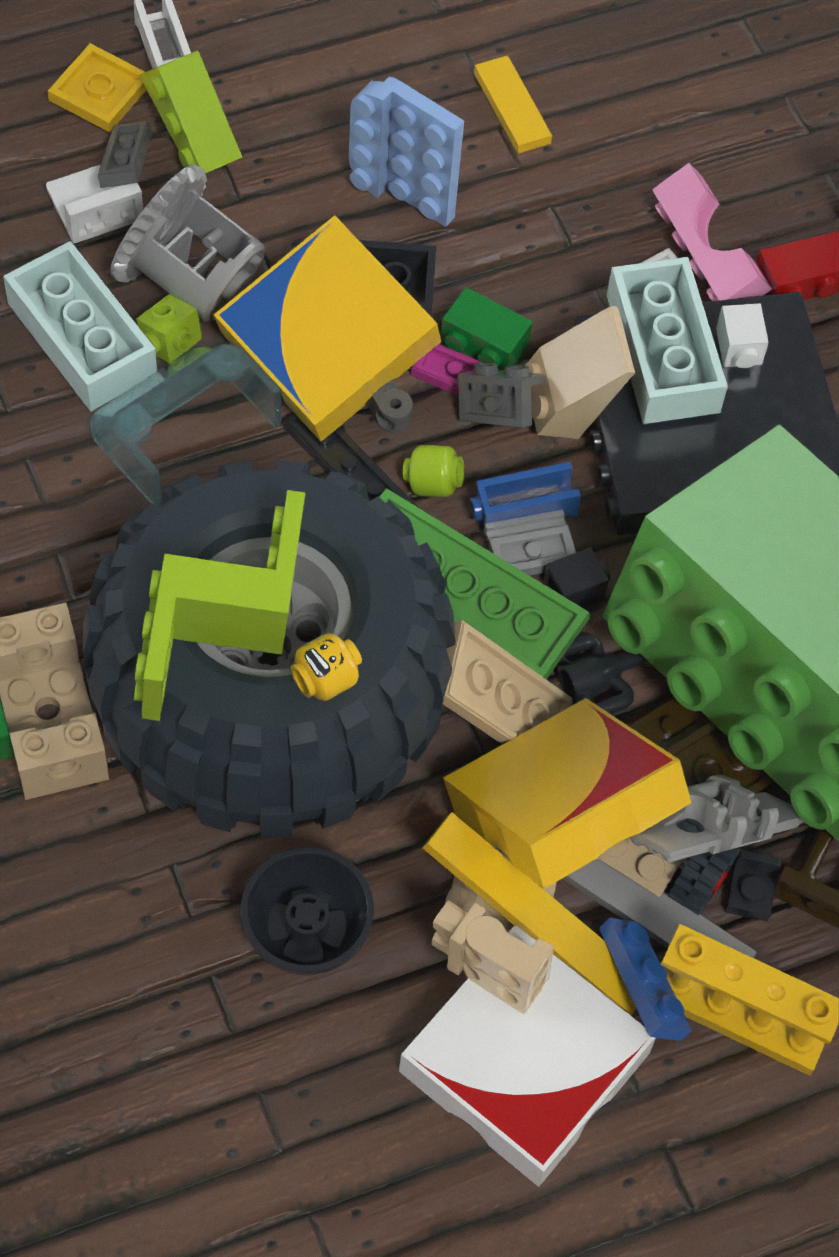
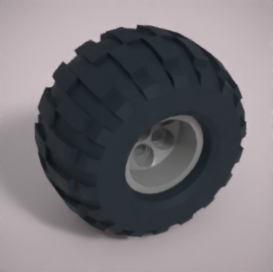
(232, 719)

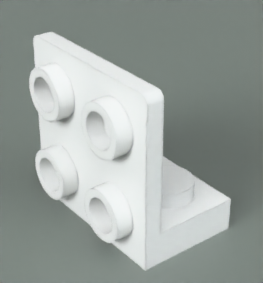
(91, 209)

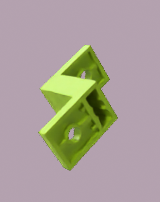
(218, 605)

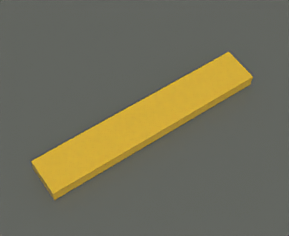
(527, 906)

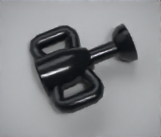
(598, 673)

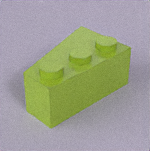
(192, 112)

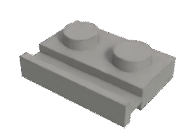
(531, 540)

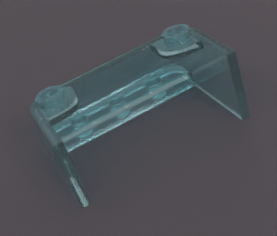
(130, 417)

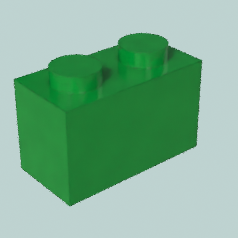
(485, 330)

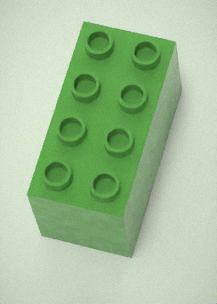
(742, 612)

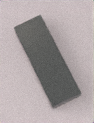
(125, 154)

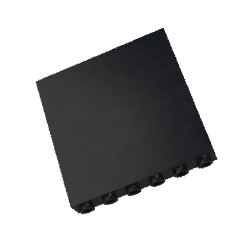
(659, 459)

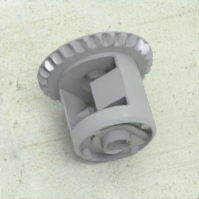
(162, 242)

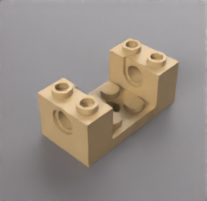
(41, 669)

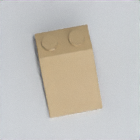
(580, 375)

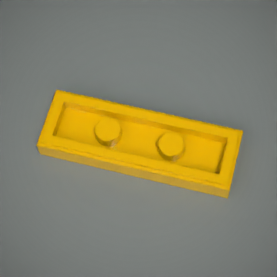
(512, 104)

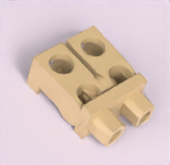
(491, 955)

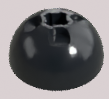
(299, 891)

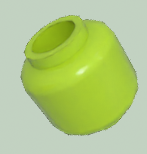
(434, 471)

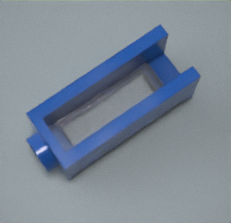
(526, 494)

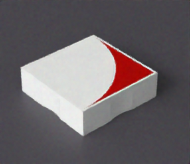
(532, 1075)

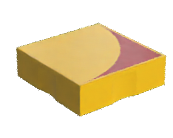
(567, 791)

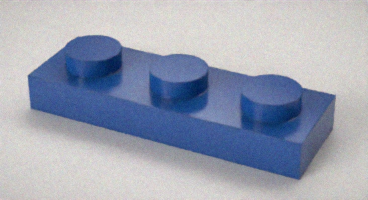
(645, 979)

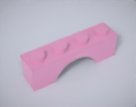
(689, 206)

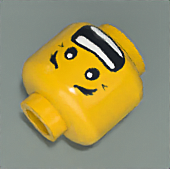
(326, 667)

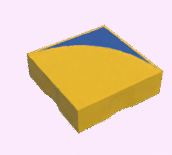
(328, 327)

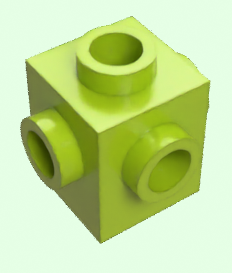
(171, 327)

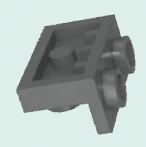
(497, 395)

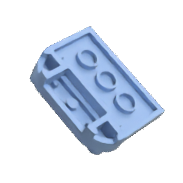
(405, 147)

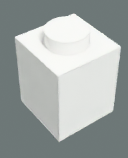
(742, 335)

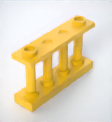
(750, 1000)

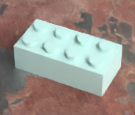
(80, 325)
(668, 340)

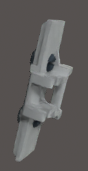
(718, 820)

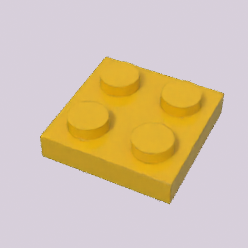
(98, 87)

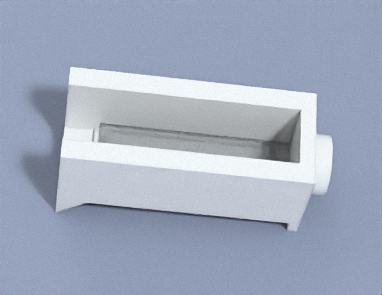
(161, 33)

